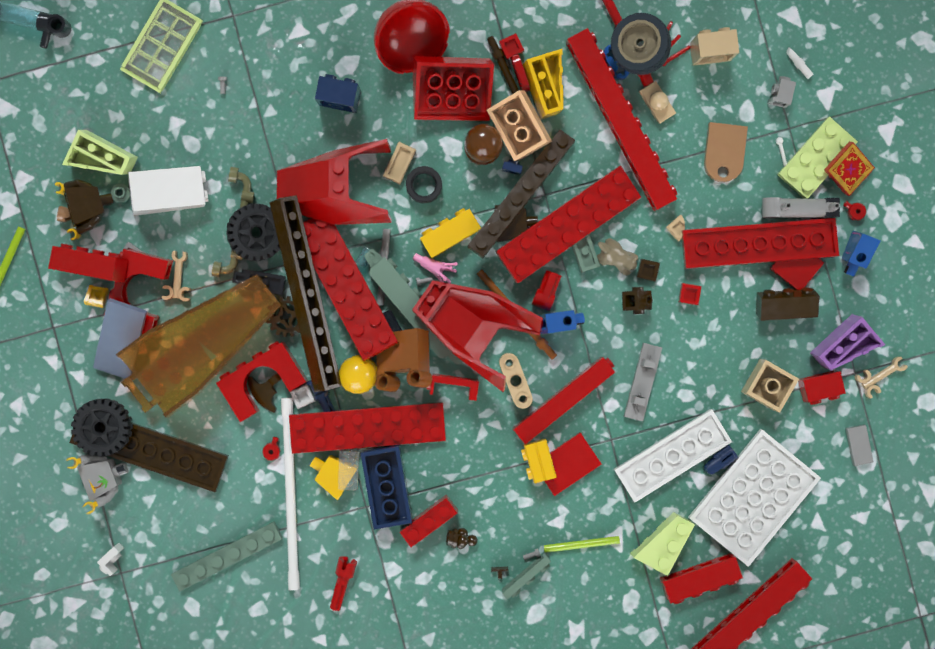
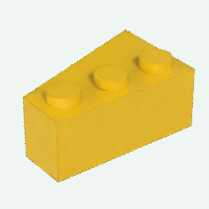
(545, 82)

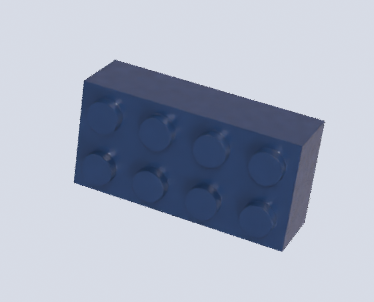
(386, 486)

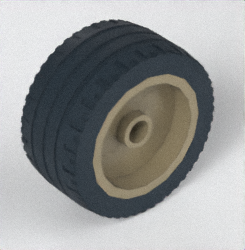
(644, 58)

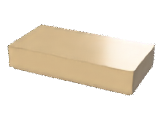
(399, 163)

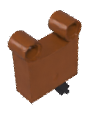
(408, 355)

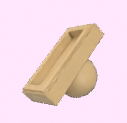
(657, 102)

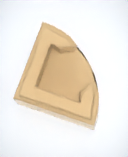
(676, 227)

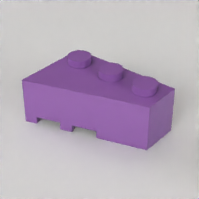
(846, 342)

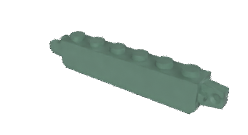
(403, 297)

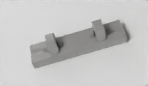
(642, 381)

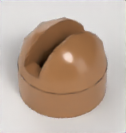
(63, 214)

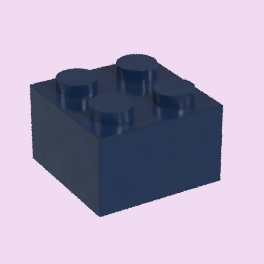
(338, 93)

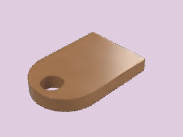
(725, 149)

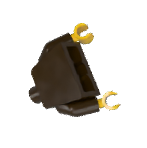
(84, 205)

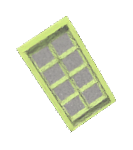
(161, 45)

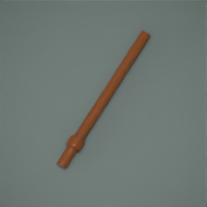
(541, 342)

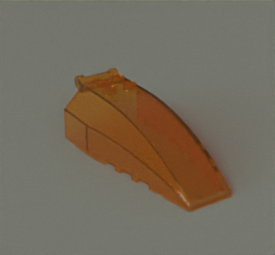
(193, 348)

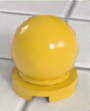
(358, 375)

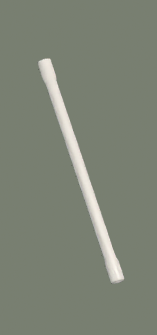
(293, 573)

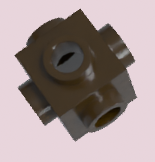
(637, 300)

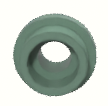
(126, 193)

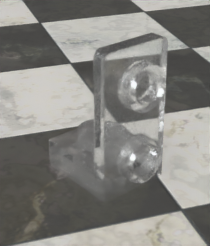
(348, 469)

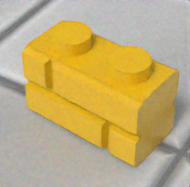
(539, 461)

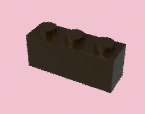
(787, 304)

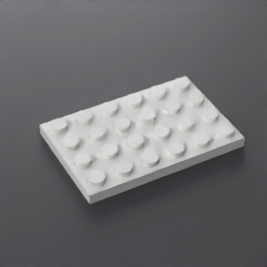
(754, 497)

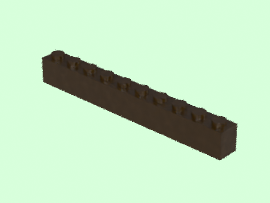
(305, 293)

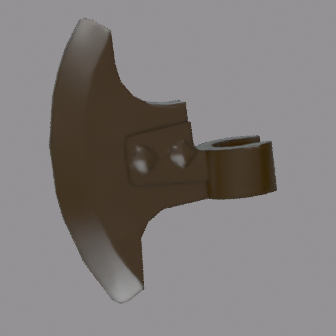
(264, 392)

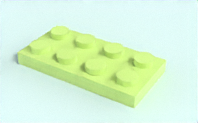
(806, 168)

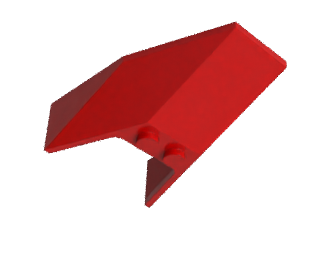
(324, 187)
(469, 319)

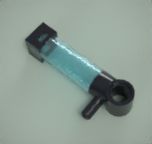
(35, 20)

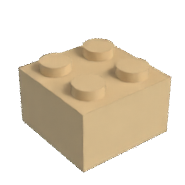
(714, 46)
(770, 385)

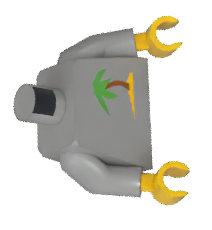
(99, 478)

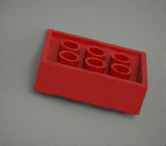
(452, 88)

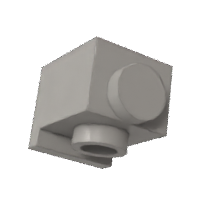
(782, 92)

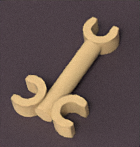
(176, 291)
(868, 382)

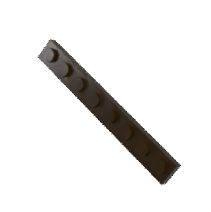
(521, 194)

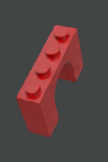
(138, 264)
(235, 384)

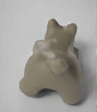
(615, 255)

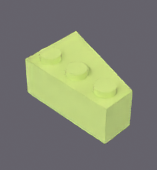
(98, 154)
(664, 544)

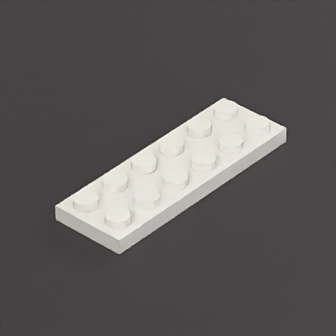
(673, 455)

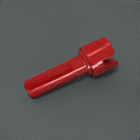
(344, 572)

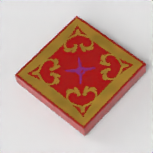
(849, 168)

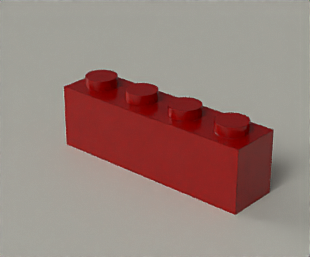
(88, 264)
(701, 578)

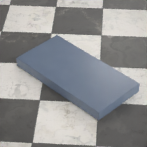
(120, 328)

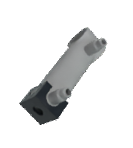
(800, 208)

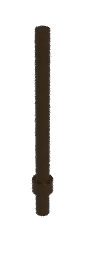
(498, 56)

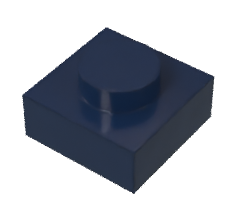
(512, 167)

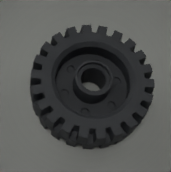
(240, 235)
(87, 430)

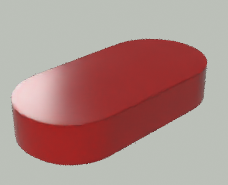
(520, 73)

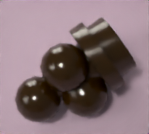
(459, 539)

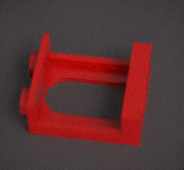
(454, 380)

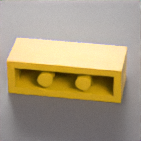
(450, 232)

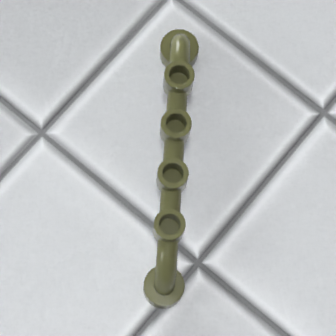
(246, 197)

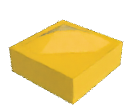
(96, 296)

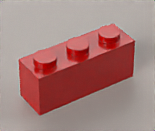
(428, 521)

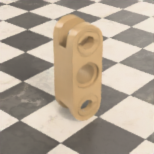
(522, 388)

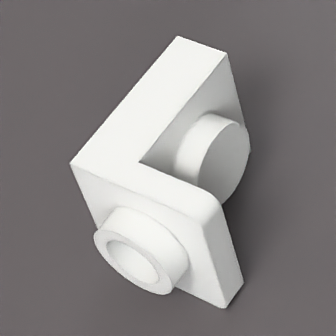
(106, 562)

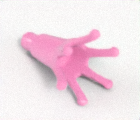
(435, 266)

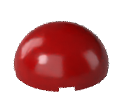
(408, 31)

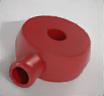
(852, 210)
(271, 446)

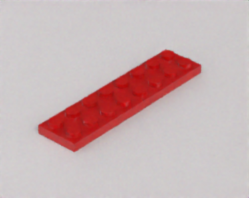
(568, 224)
(760, 243)
(348, 289)
(367, 427)

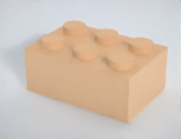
(519, 125)

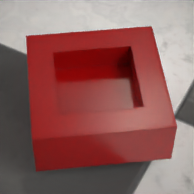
(511, 46)
(689, 294)

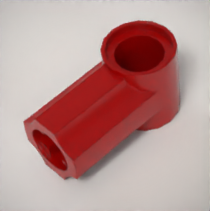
(545, 294)

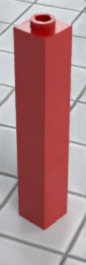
(564, 399)

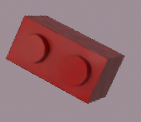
(822, 386)

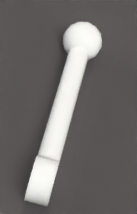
(779, 141)

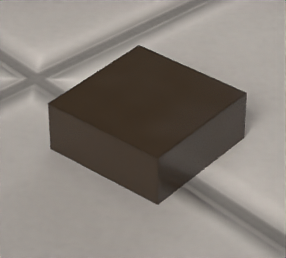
(648, 270)

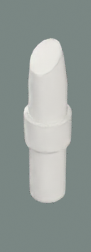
(799, 63)

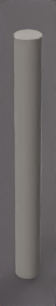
(384, 253)

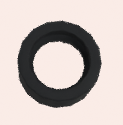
(424, 170)

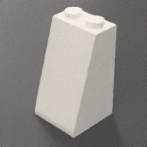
(167, 190)

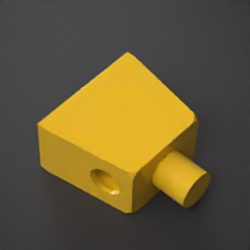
(328, 474)

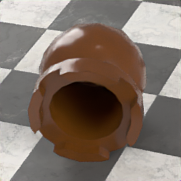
(483, 144)

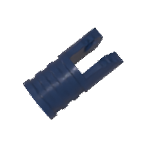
(720, 460)

